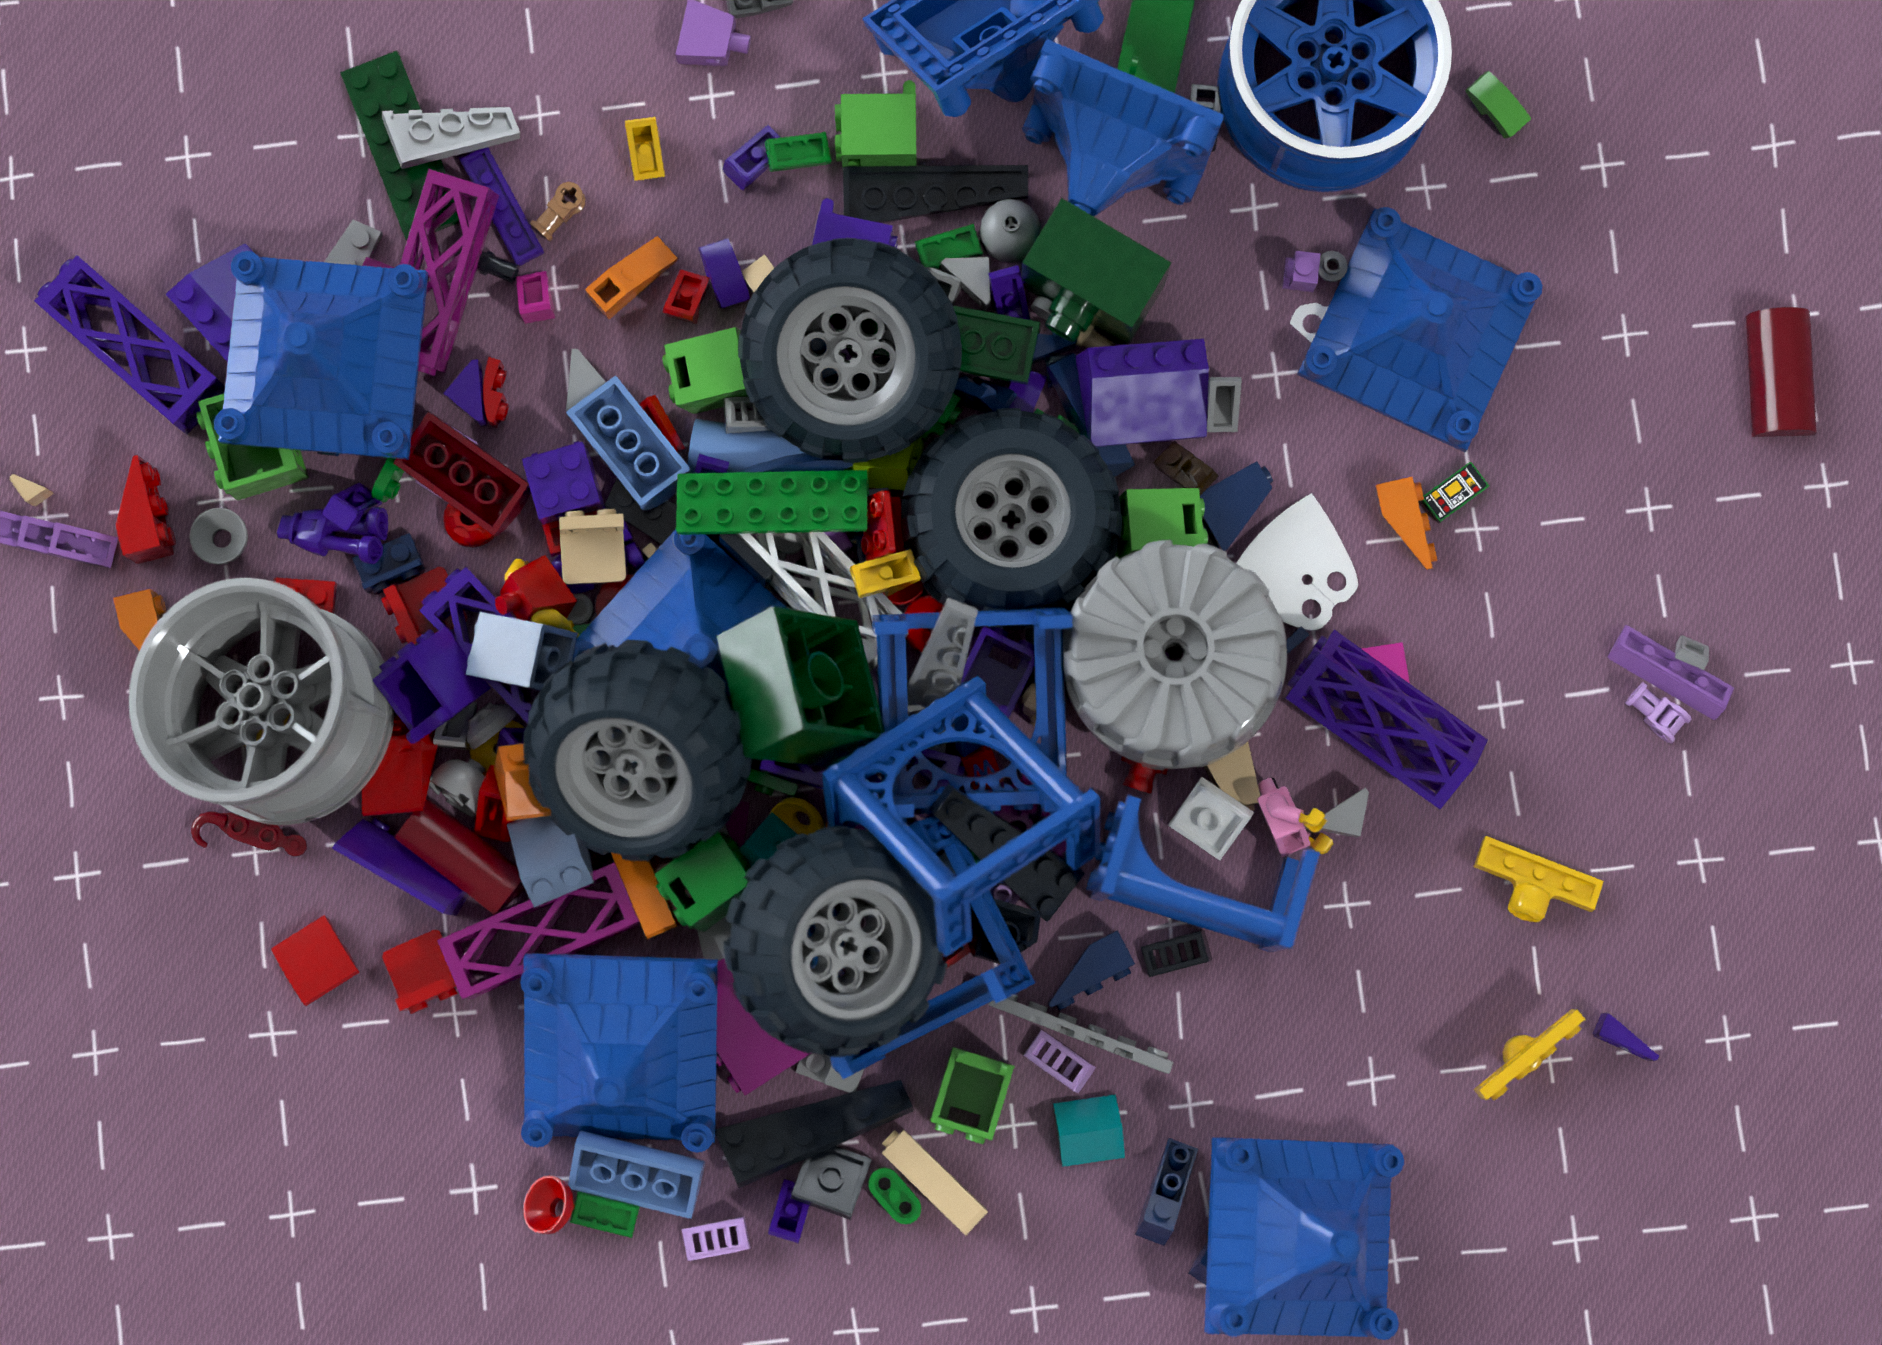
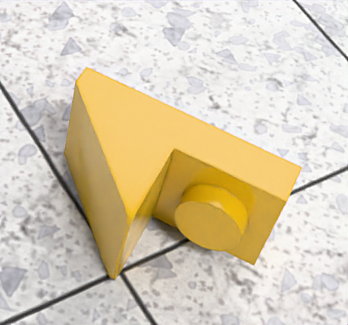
(645, 148)
(885, 574)

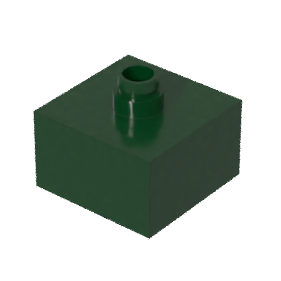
(1092, 276)
(800, 687)

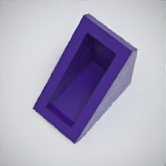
(467, 392)

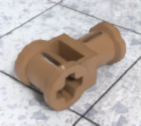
(558, 210)

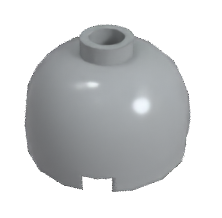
(1005, 242)
(459, 784)

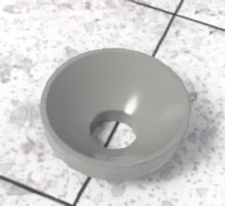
(205, 529)
(488, 722)

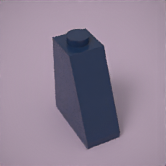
(1234, 502)

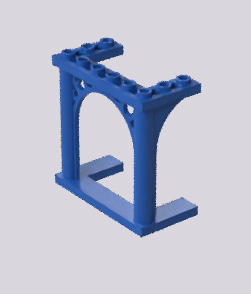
(1050, 708)
(975, 723)
(1134, 880)
(994, 984)

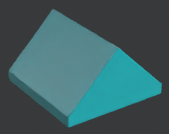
(1089, 1130)

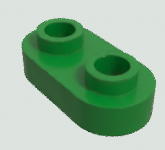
(387, 482)
(894, 1195)

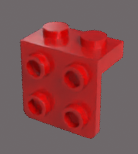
(883, 526)
(406, 601)
(419, 972)

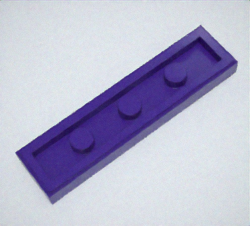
(508, 214)

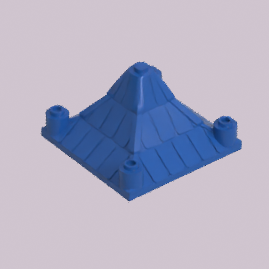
(975, 42)
(1117, 130)
(1420, 330)
(323, 356)
(681, 601)
(620, 1048)
(1299, 1238)

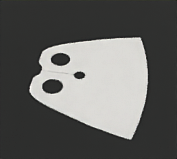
(1297, 545)

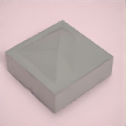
(1692, 652)

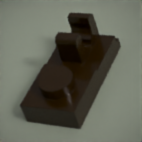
(1185, 468)

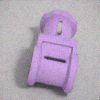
(1659, 713)

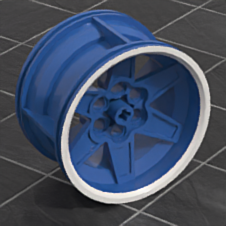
(1334, 160)

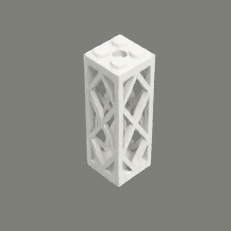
(830, 555)

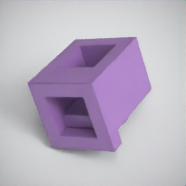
(1301, 271)

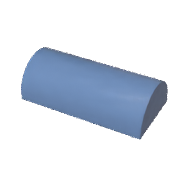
(629, 443)
(739, 449)
(636, 1174)

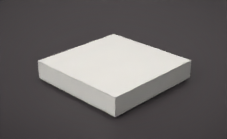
(1211, 818)

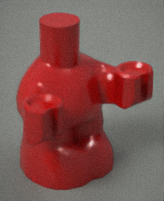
(1141, 777)

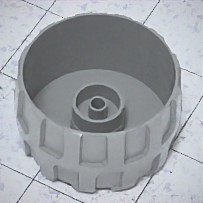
(1165, 708)

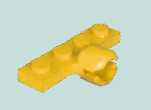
(1536, 880)
(1525, 1054)

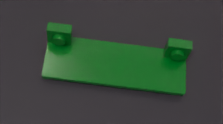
(1156, 40)
(772, 502)

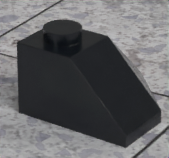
(1021, 922)

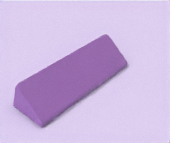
(1675, 677)

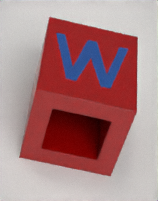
(980, 763)

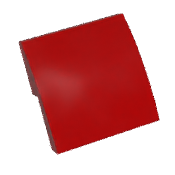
(315, 960)

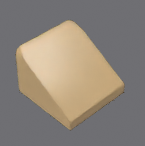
(30, 491)

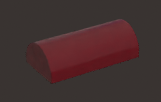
(1781, 372)
(465, 475)
(461, 857)

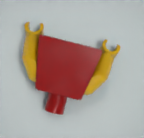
(536, 594)

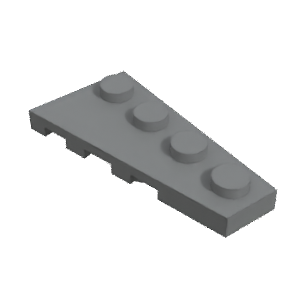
(439, 135)

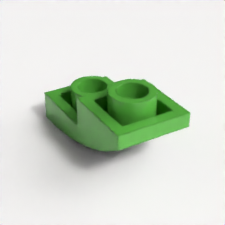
(1499, 103)

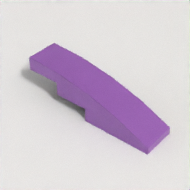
(57, 539)

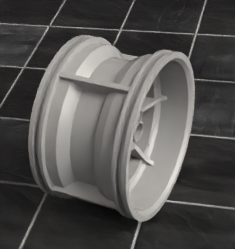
(190, 650)

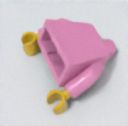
(1288, 822)

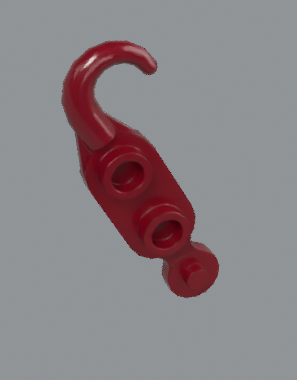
(249, 832)

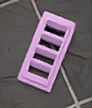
(1082, 1076)
(741, 1231)

